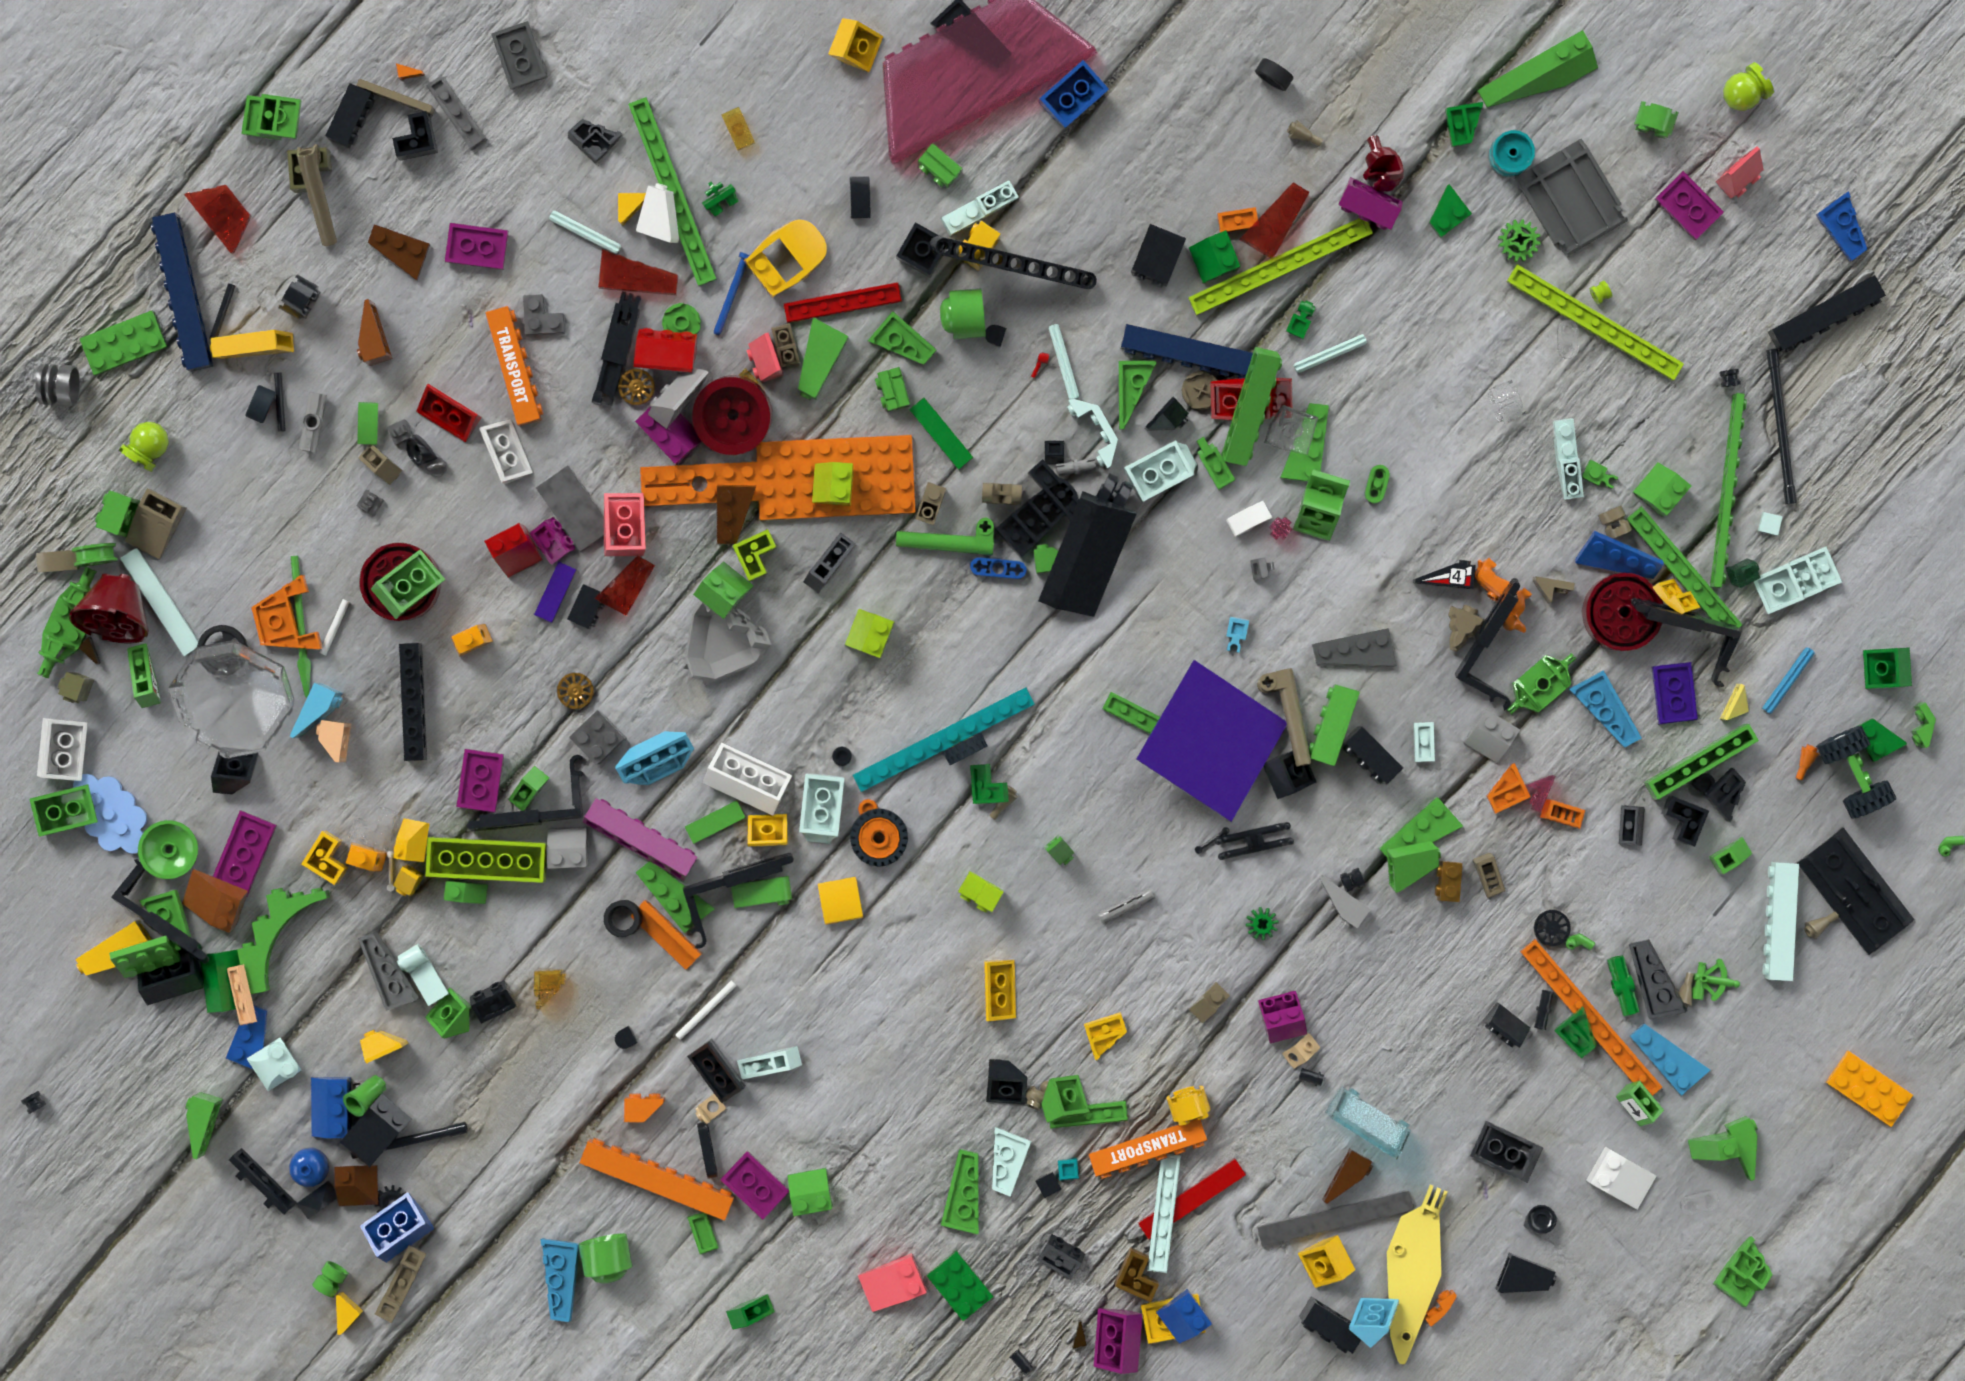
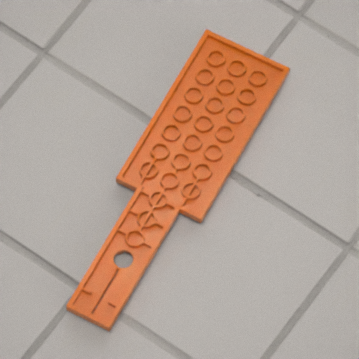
(786, 478)

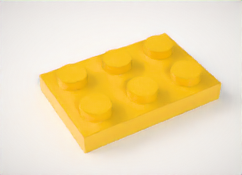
(1155, 1328)

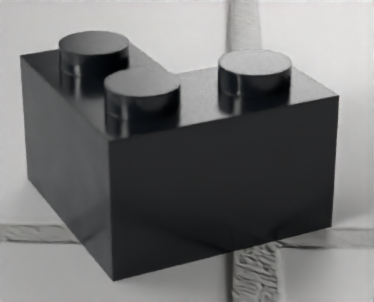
(420, 141)
(1690, 819)

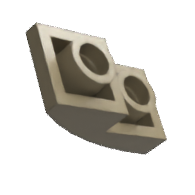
(785, 345)
(56, 561)

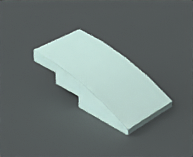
(1797, 580)

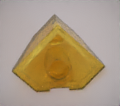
(547, 984)

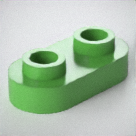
(1377, 484)

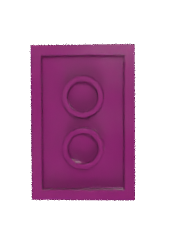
(1689, 205)
(476, 246)
(480, 780)
(755, 1185)

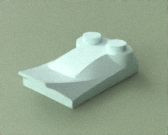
(1161, 470)
(821, 807)

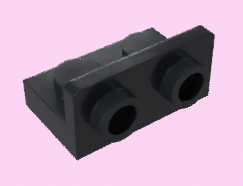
(492, 1001)
(1061, 1256)

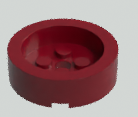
(712, 418)
(380, 564)
(1602, 613)

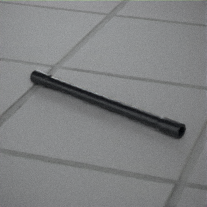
(1774, 366)

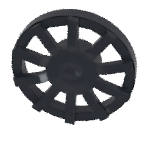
(1552, 928)

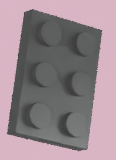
(519, 55)

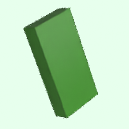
(702, 1232)

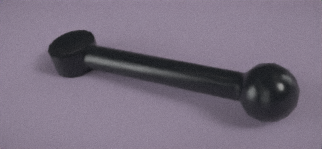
(1198, 849)

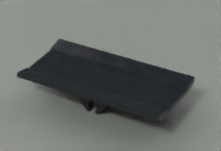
(1855, 891)

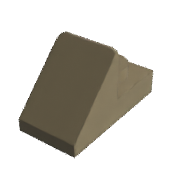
(1546, 587)
(1209, 1002)

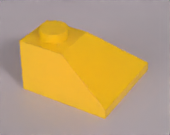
(411, 840)
(379, 1044)

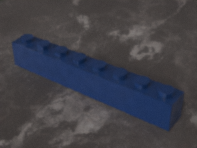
(182, 292)
(1186, 351)

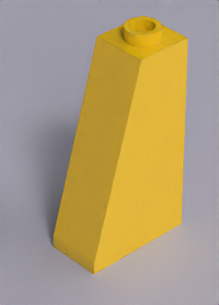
(252, 344)
(99, 958)

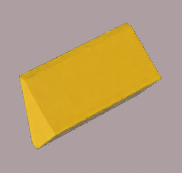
(1000, 989)

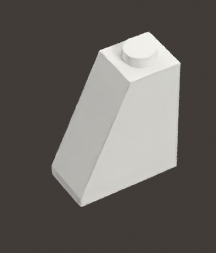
(659, 214)

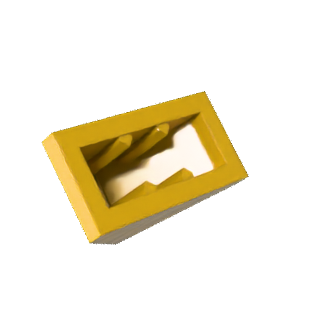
(628, 205)
(346, 1311)

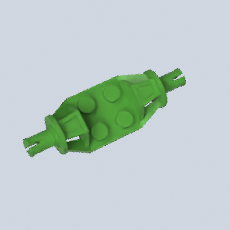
(59, 630)

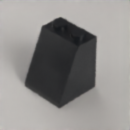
(1158, 256)

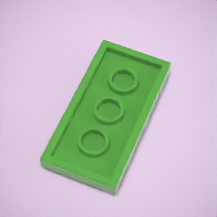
(123, 342)

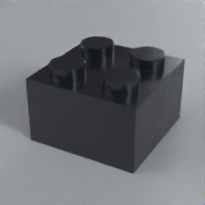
(917, 252)

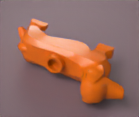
(1495, 586)

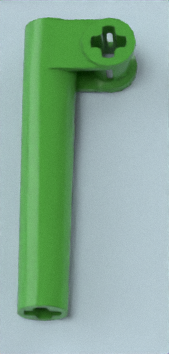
(979, 544)

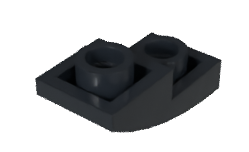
(860, 197)

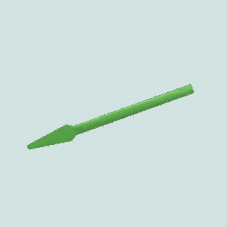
(303, 662)

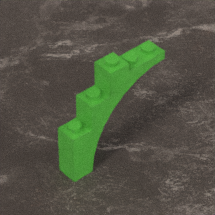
(267, 930)

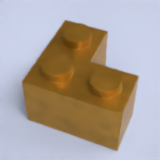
(1132, 1278)

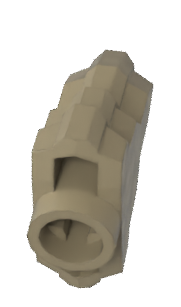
(1464, 625)

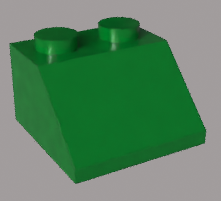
(1214, 257)
(1887, 668)

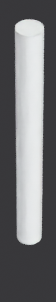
(706, 1009)

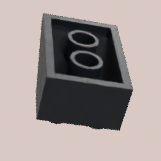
(376, 1130)
(1506, 1151)

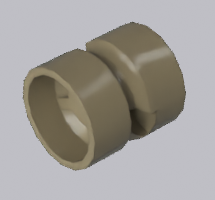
(1612, 516)

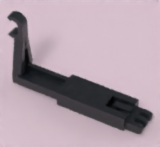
(616, 349)
(1693, 621)
(1484, 638)
(534, 817)
(731, 878)
(153, 920)

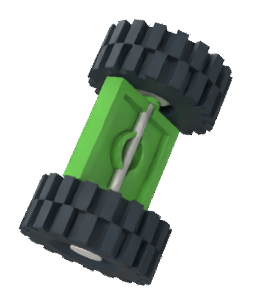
(1870, 796)

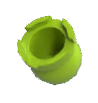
(1745, 89)
(147, 443)

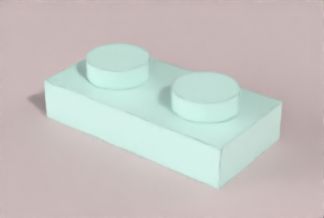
(1424, 742)

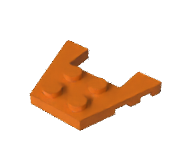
(277, 622)

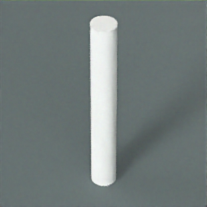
(334, 626)

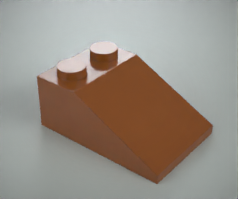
(372, 339)
(214, 900)

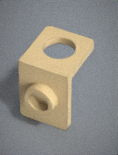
(1303, 1050)
(704, 1114)

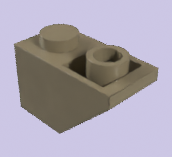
(930, 503)

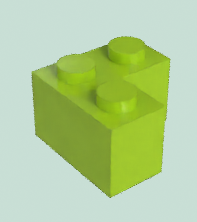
(749, 553)
(980, 891)

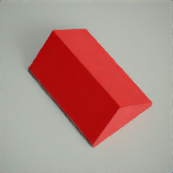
(447, 413)

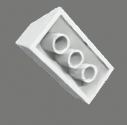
(747, 779)

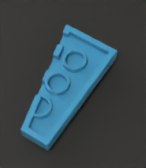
(1607, 707)
(561, 1273)

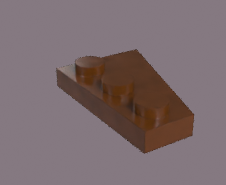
(400, 249)
(732, 509)

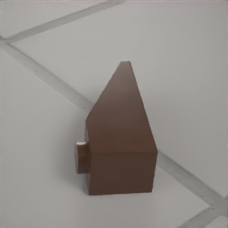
(1350, 1172)

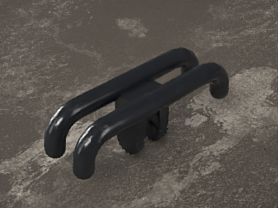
(1254, 840)

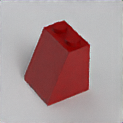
(513, 549)

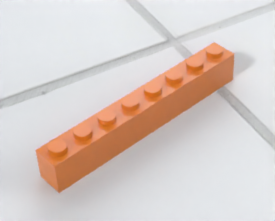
(657, 1179)

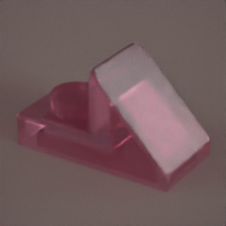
(1542, 787)

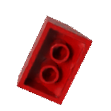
(665, 350)

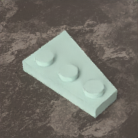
(1009, 1158)

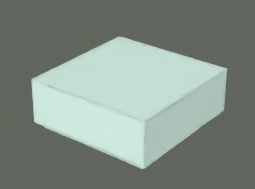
(1770, 523)

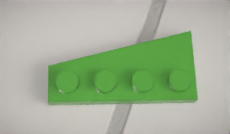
(671, 895)

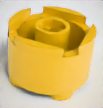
(1188, 1105)

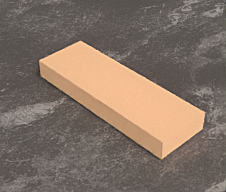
(241, 994)

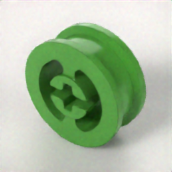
(94, 554)

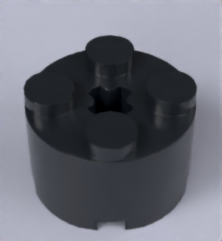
(299, 297)

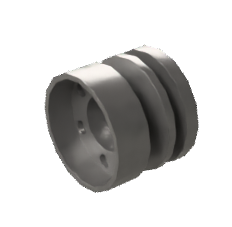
(57, 385)

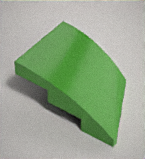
(1744, 1273)

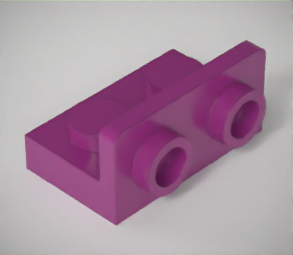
(552, 540)

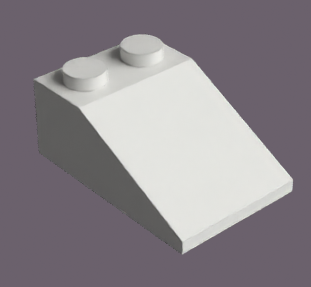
(1621, 1178)

